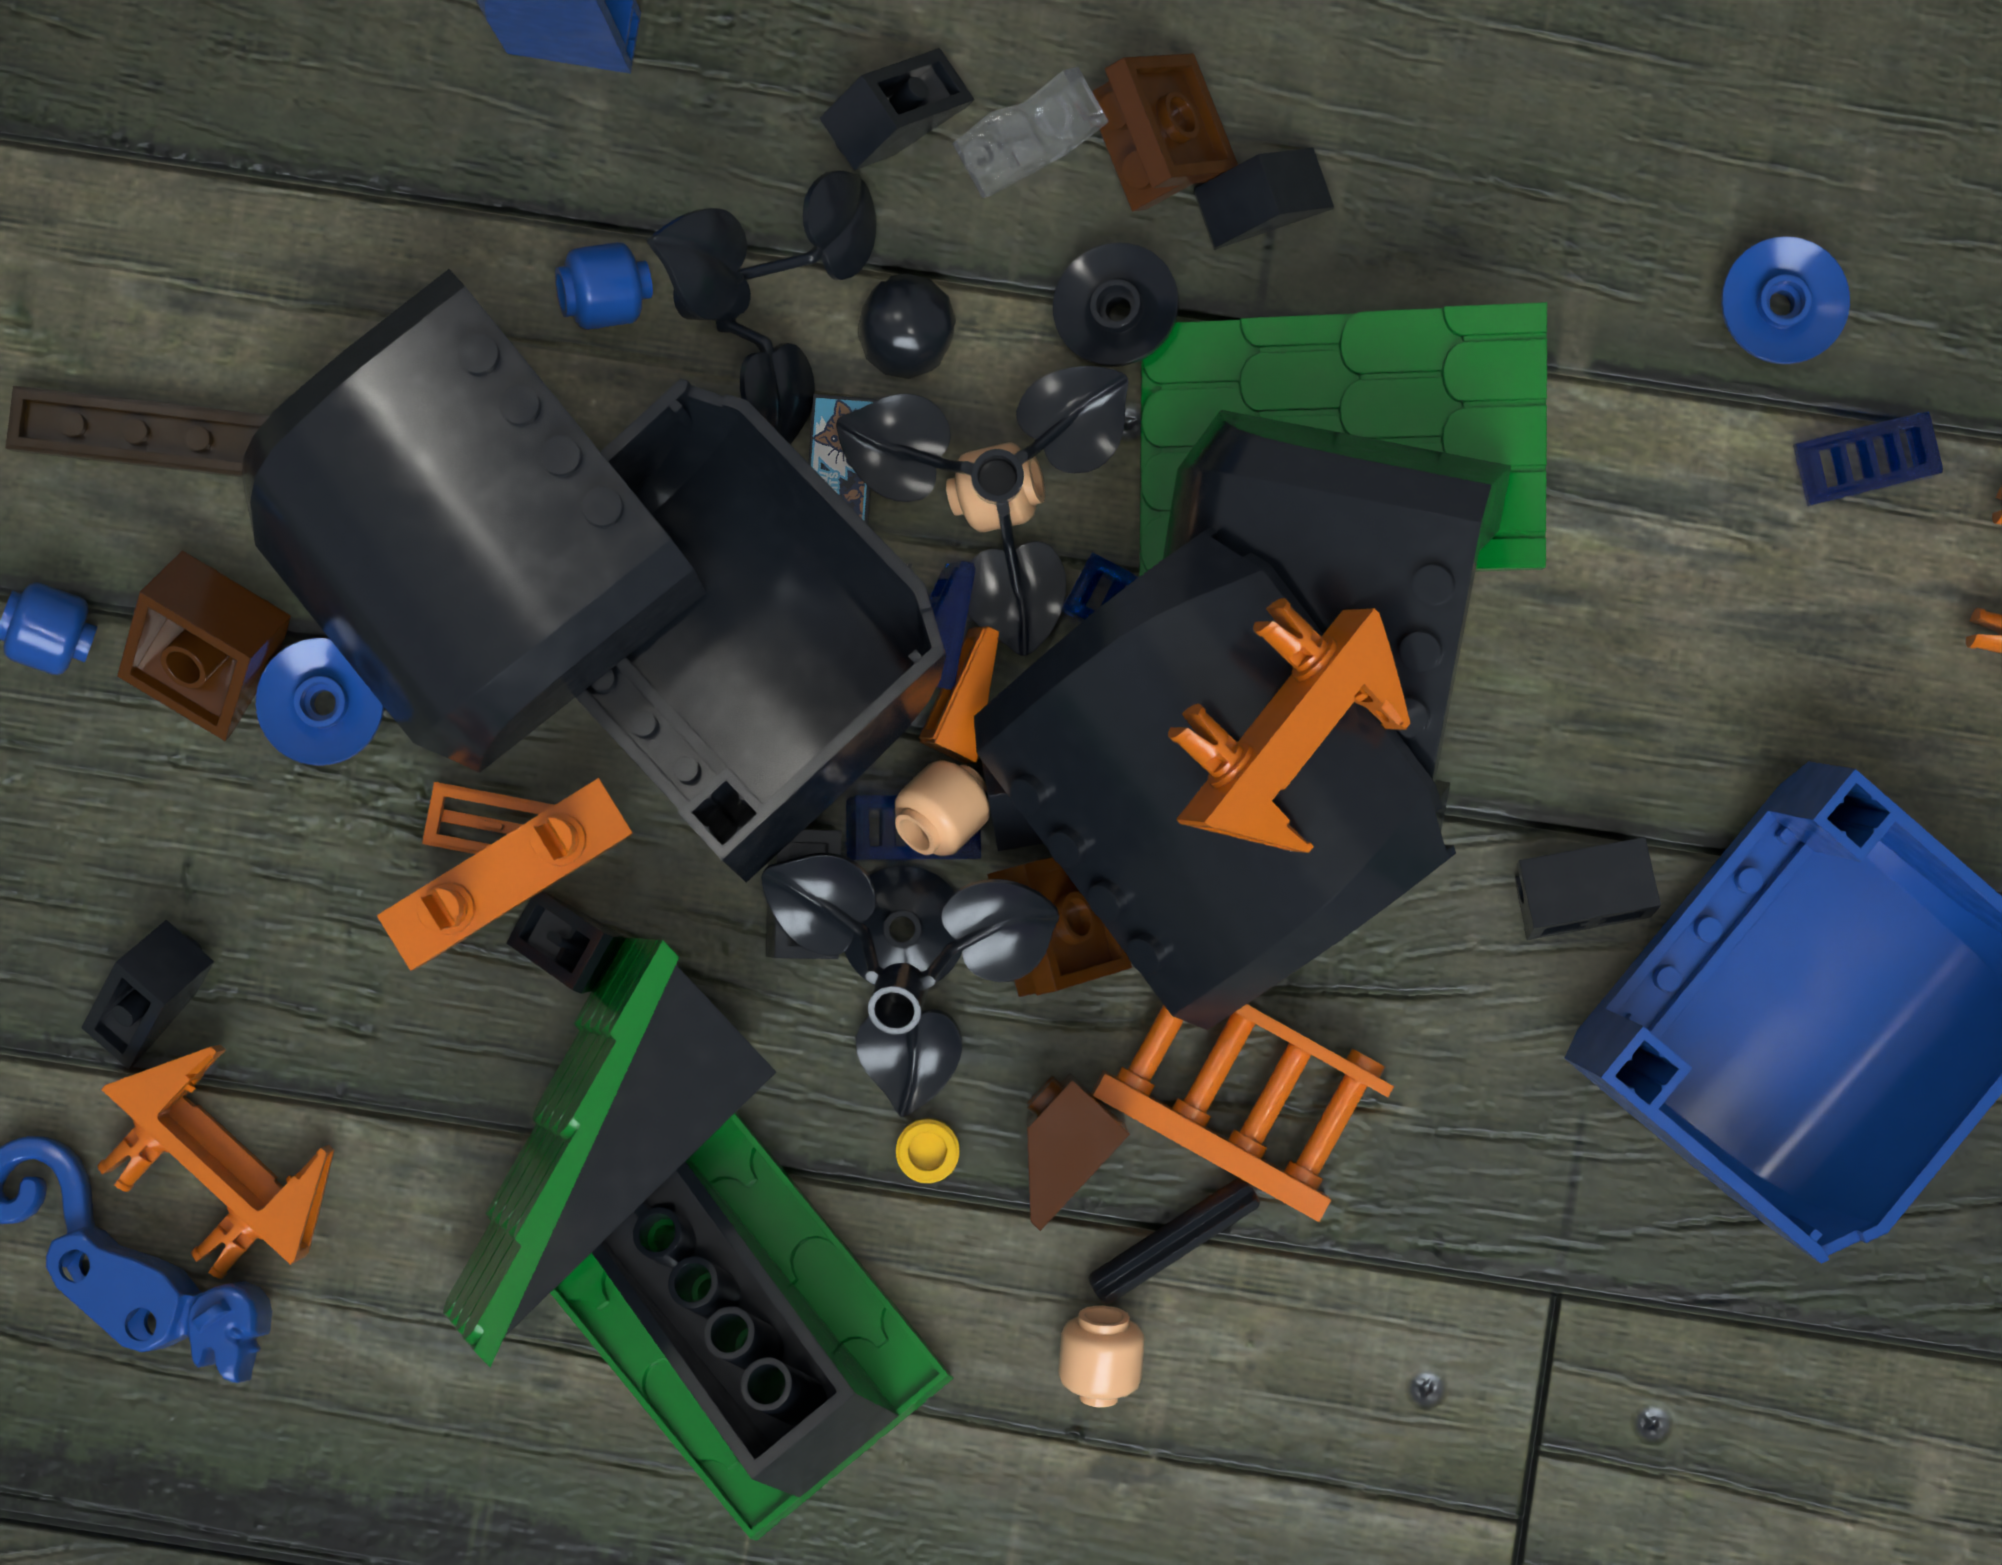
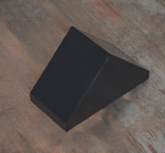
(1263, 195)
(564, 942)

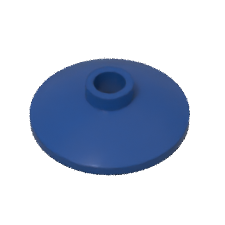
(1807, 279)
(288, 704)

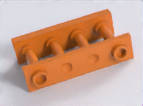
(1244, 1150)

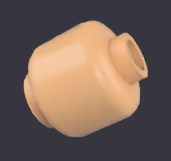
(984, 516)
(942, 808)
(1101, 1355)

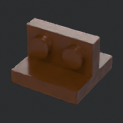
(1161, 127)
(1080, 943)

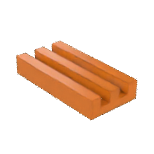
(438, 814)

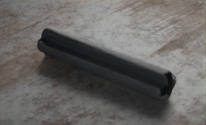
(1173, 1240)

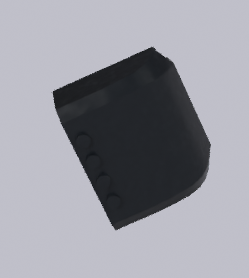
(457, 529)
(1352, 530)
(795, 655)
(1102, 787)

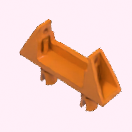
(1327, 677)
(505, 874)
(249, 1189)

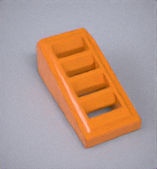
(951, 720)

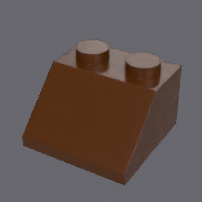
(201, 643)
(1067, 1143)

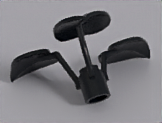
(704, 265)
(1070, 415)
(903, 1049)

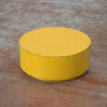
(927, 1150)

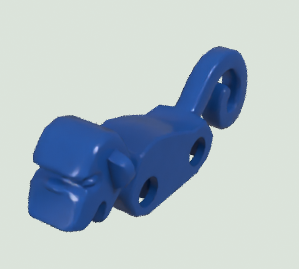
(130, 1283)

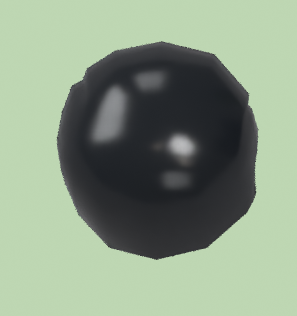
(906, 326)

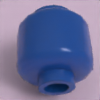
(602, 285)
(46, 628)

